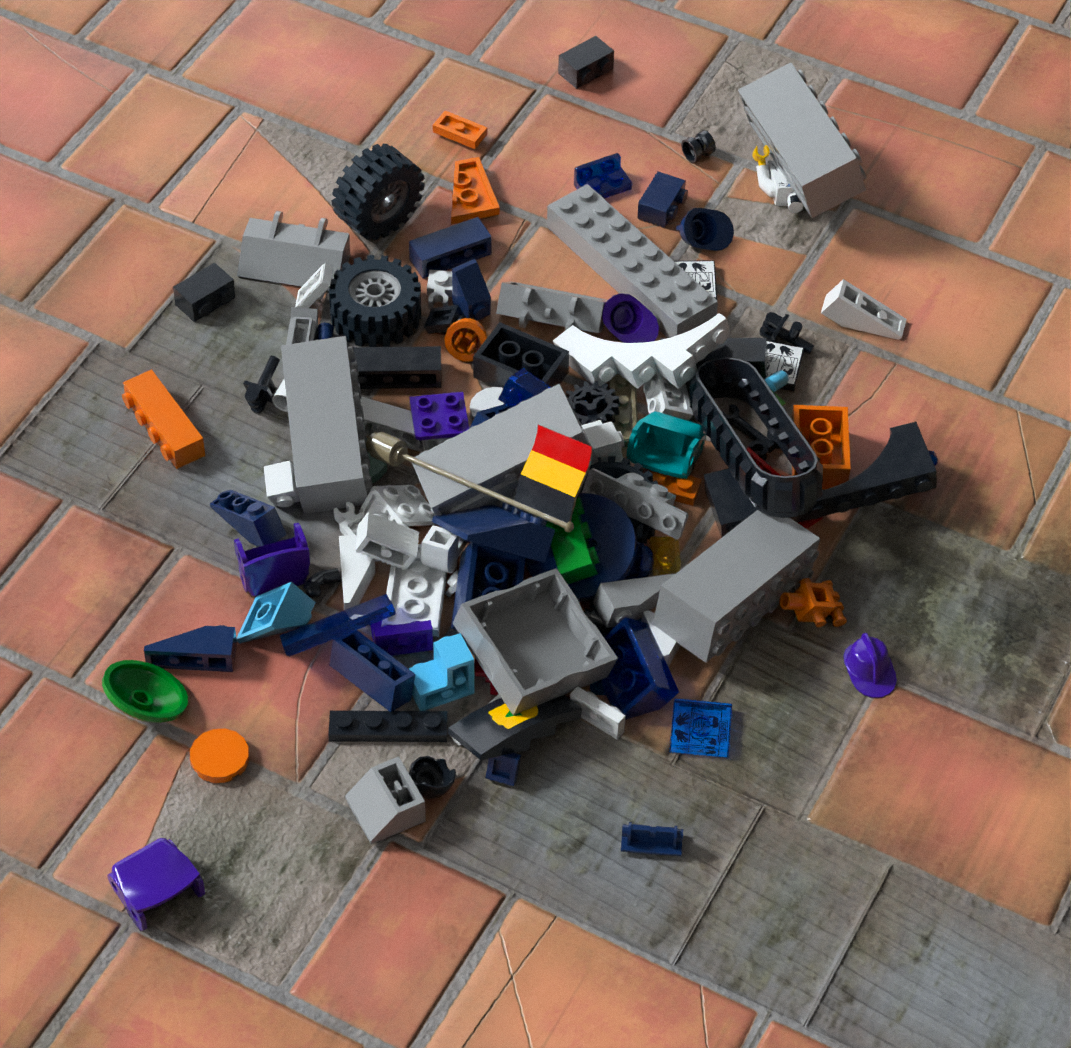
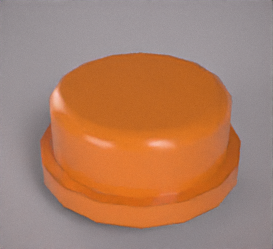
(465, 338)

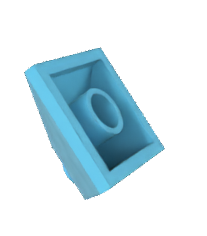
(276, 613)

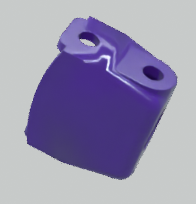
(274, 563)
(153, 878)

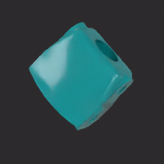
(666, 444)

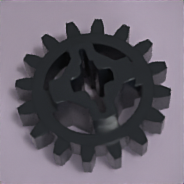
(594, 403)

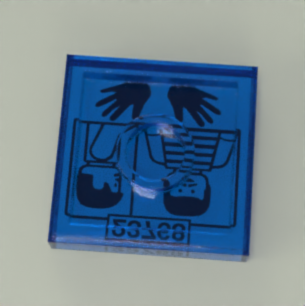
(701, 728)

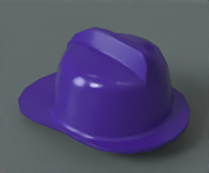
(629, 319)
(870, 667)

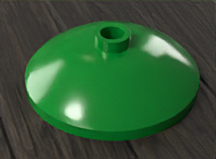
(144, 691)

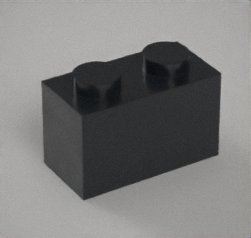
(586, 62)
(204, 292)

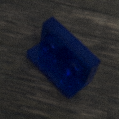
(603, 176)

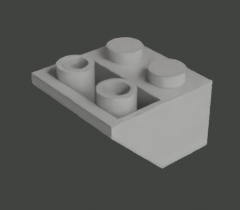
(386, 801)

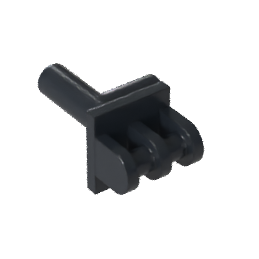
(774, 327)
(261, 393)

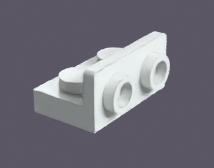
(667, 398)

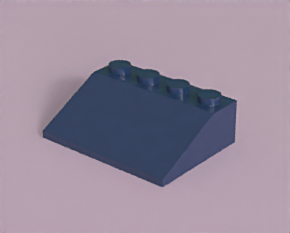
(502, 529)

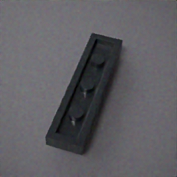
(388, 726)

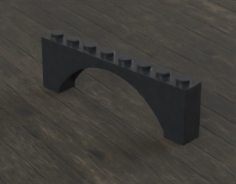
(898, 471)

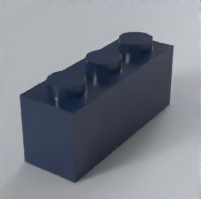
(450, 247)
(372, 670)

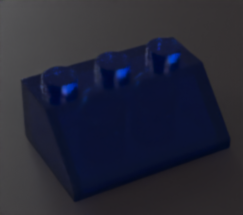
(640, 676)

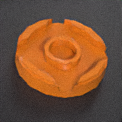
(219, 755)

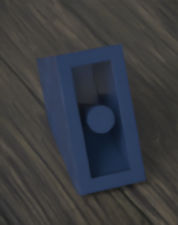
(470, 291)

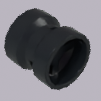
(699, 145)

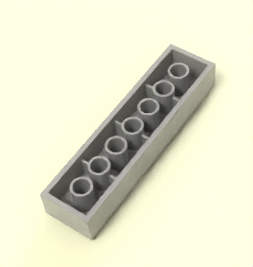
(630, 261)

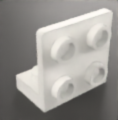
(399, 504)

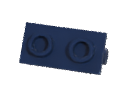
(652, 840)

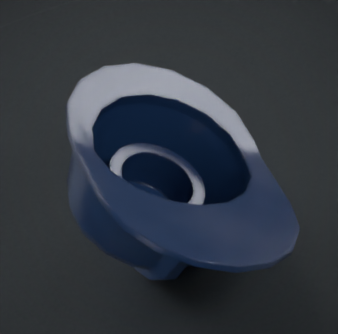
(706, 229)

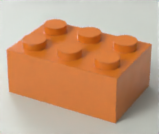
(828, 435)

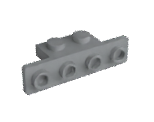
(640, 500)

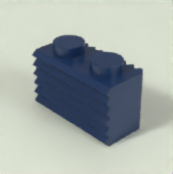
(662, 199)

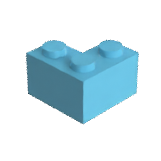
(445, 677)

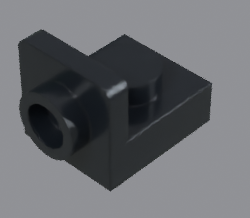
(442, 318)

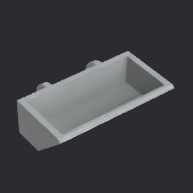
(290, 251)
(550, 307)

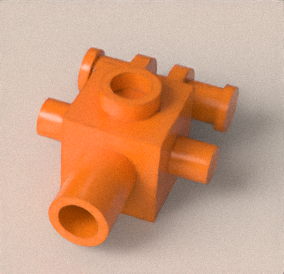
(814, 603)

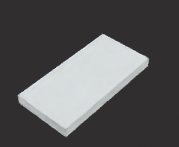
(416, 594)

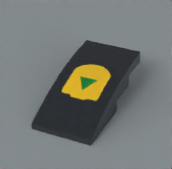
(497, 732)

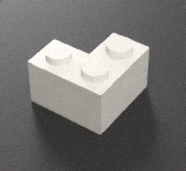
(605, 440)

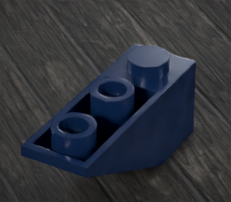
(249, 517)

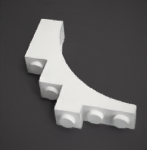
(639, 362)

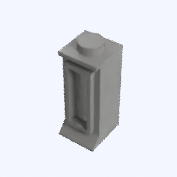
(302, 325)

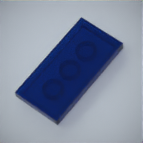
(337, 625)

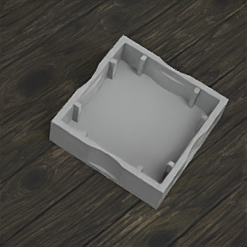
(534, 641)

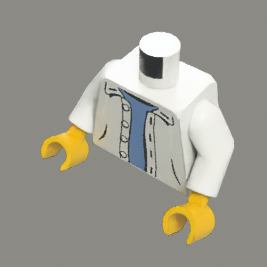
(774, 183)

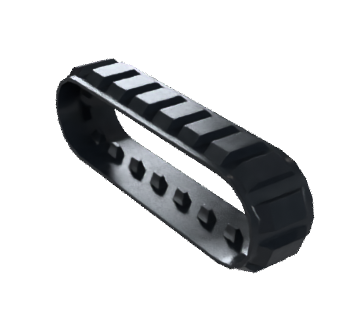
(768, 493)

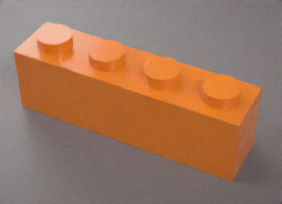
(163, 419)

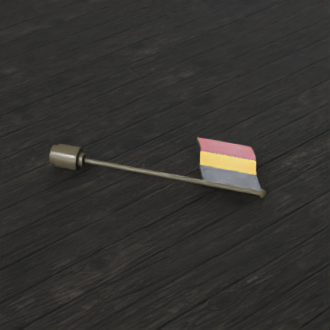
(546, 484)

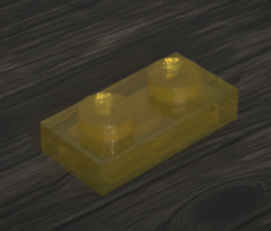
(666, 555)

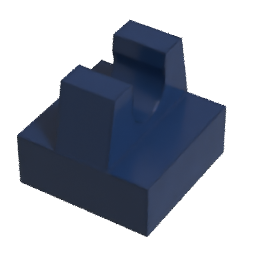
(504, 768)

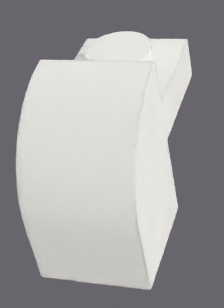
(441, 549)

